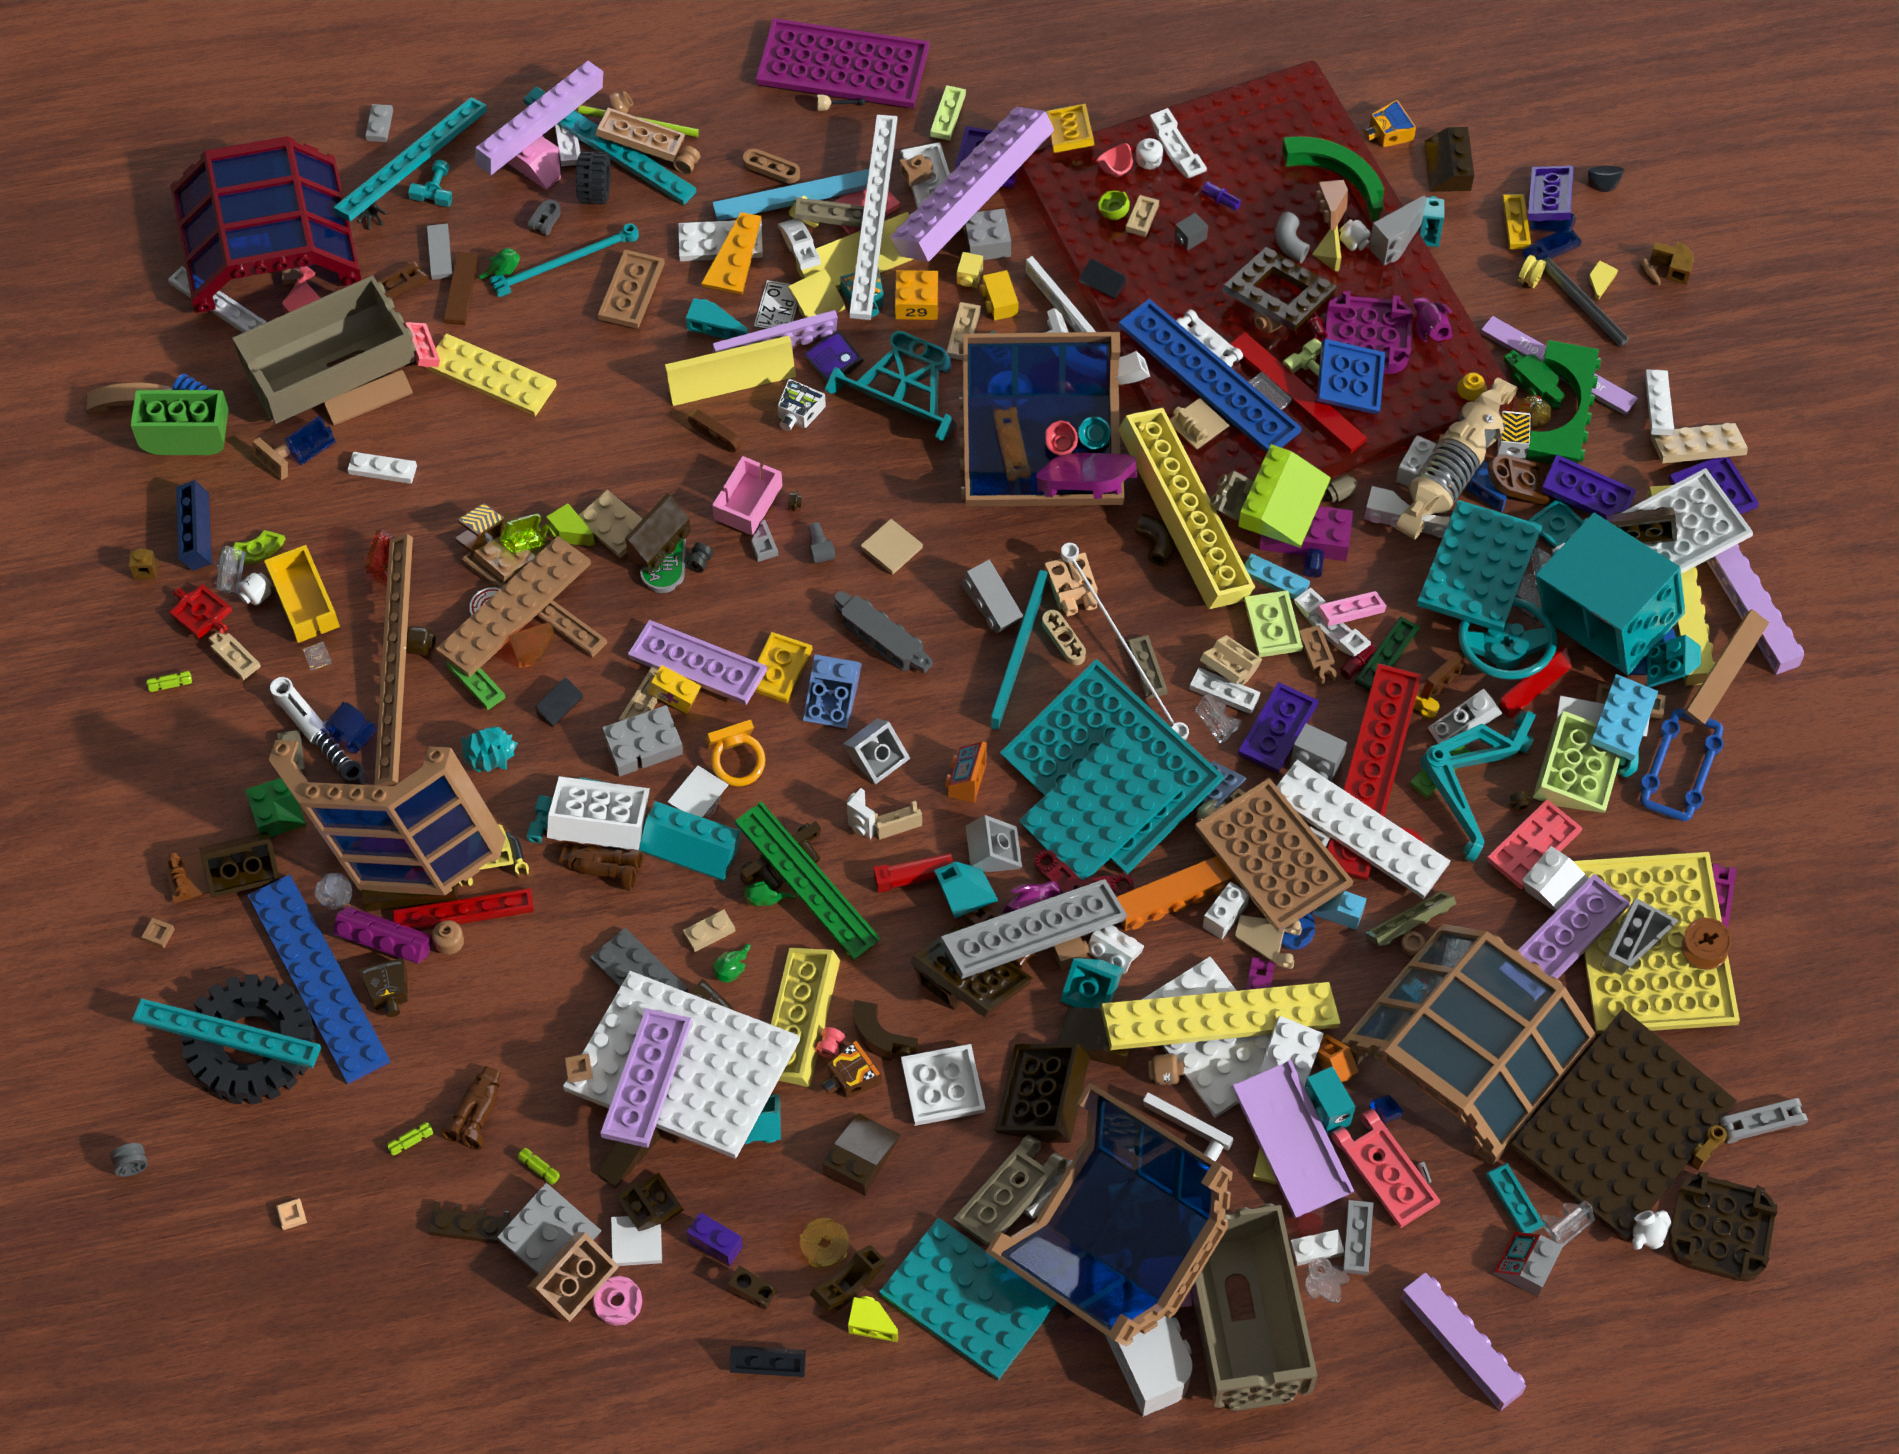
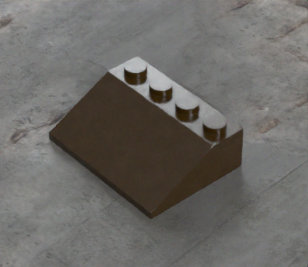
(1043, 1091)

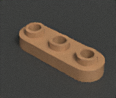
(783, 169)

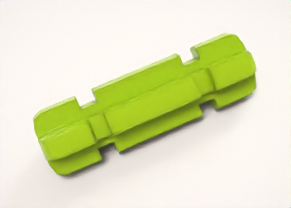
(169, 681)
(410, 1138)
(538, 1166)

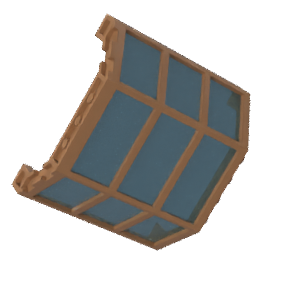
(1476, 1033)

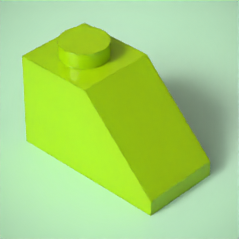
(569, 527)

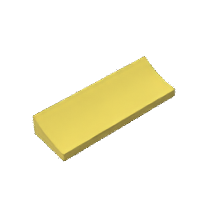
(840, 256)
(730, 370)
(804, 1007)

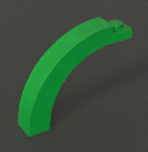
(1340, 160)

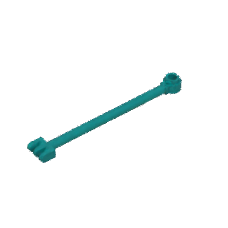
(502, 286)

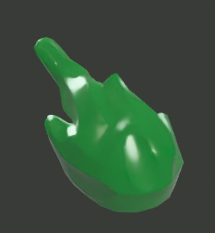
(502, 263)
(761, 895)
(728, 965)

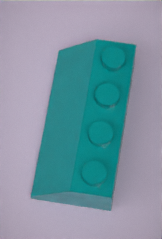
(690, 841)

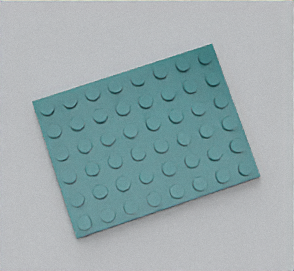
(1082, 720)

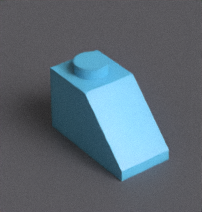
(1343, 909)

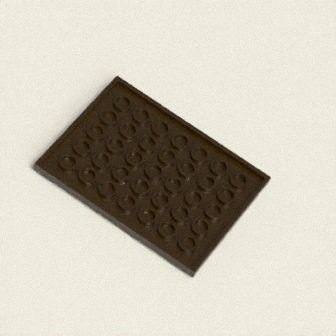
(1623, 1123)

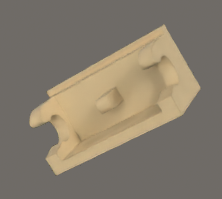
(898, 821)

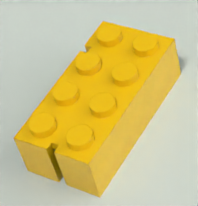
(302, 593)

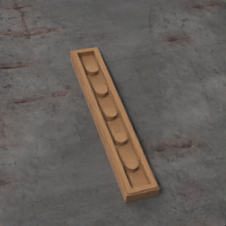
(1726, 667)

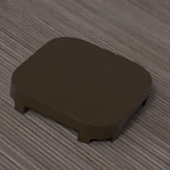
(1722, 1227)

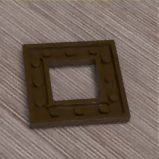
(1243, 288)

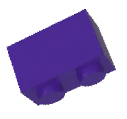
(714, 1239)

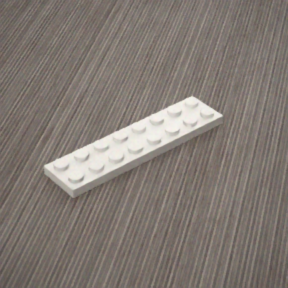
(1362, 829)

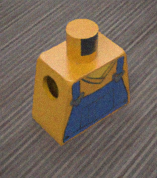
(1390, 126)

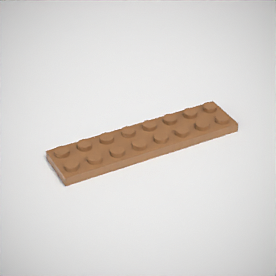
(513, 606)

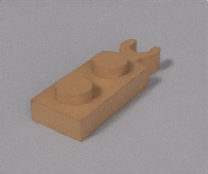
(1318, 652)

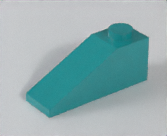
(711, 320)

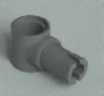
(820, 547)

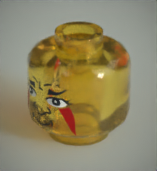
(1538, 409)

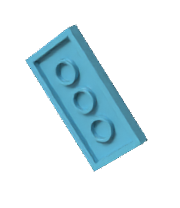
(1624, 717)

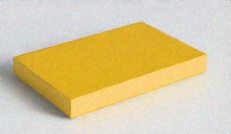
(784, 663)

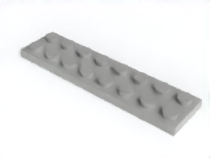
(1033, 928)

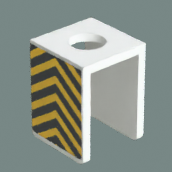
(1516, 436)

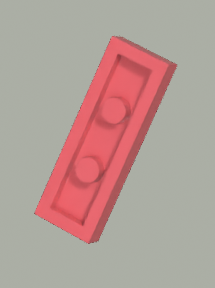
(425, 349)

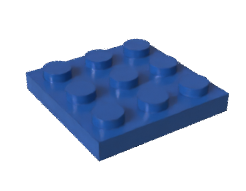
(1350, 376)

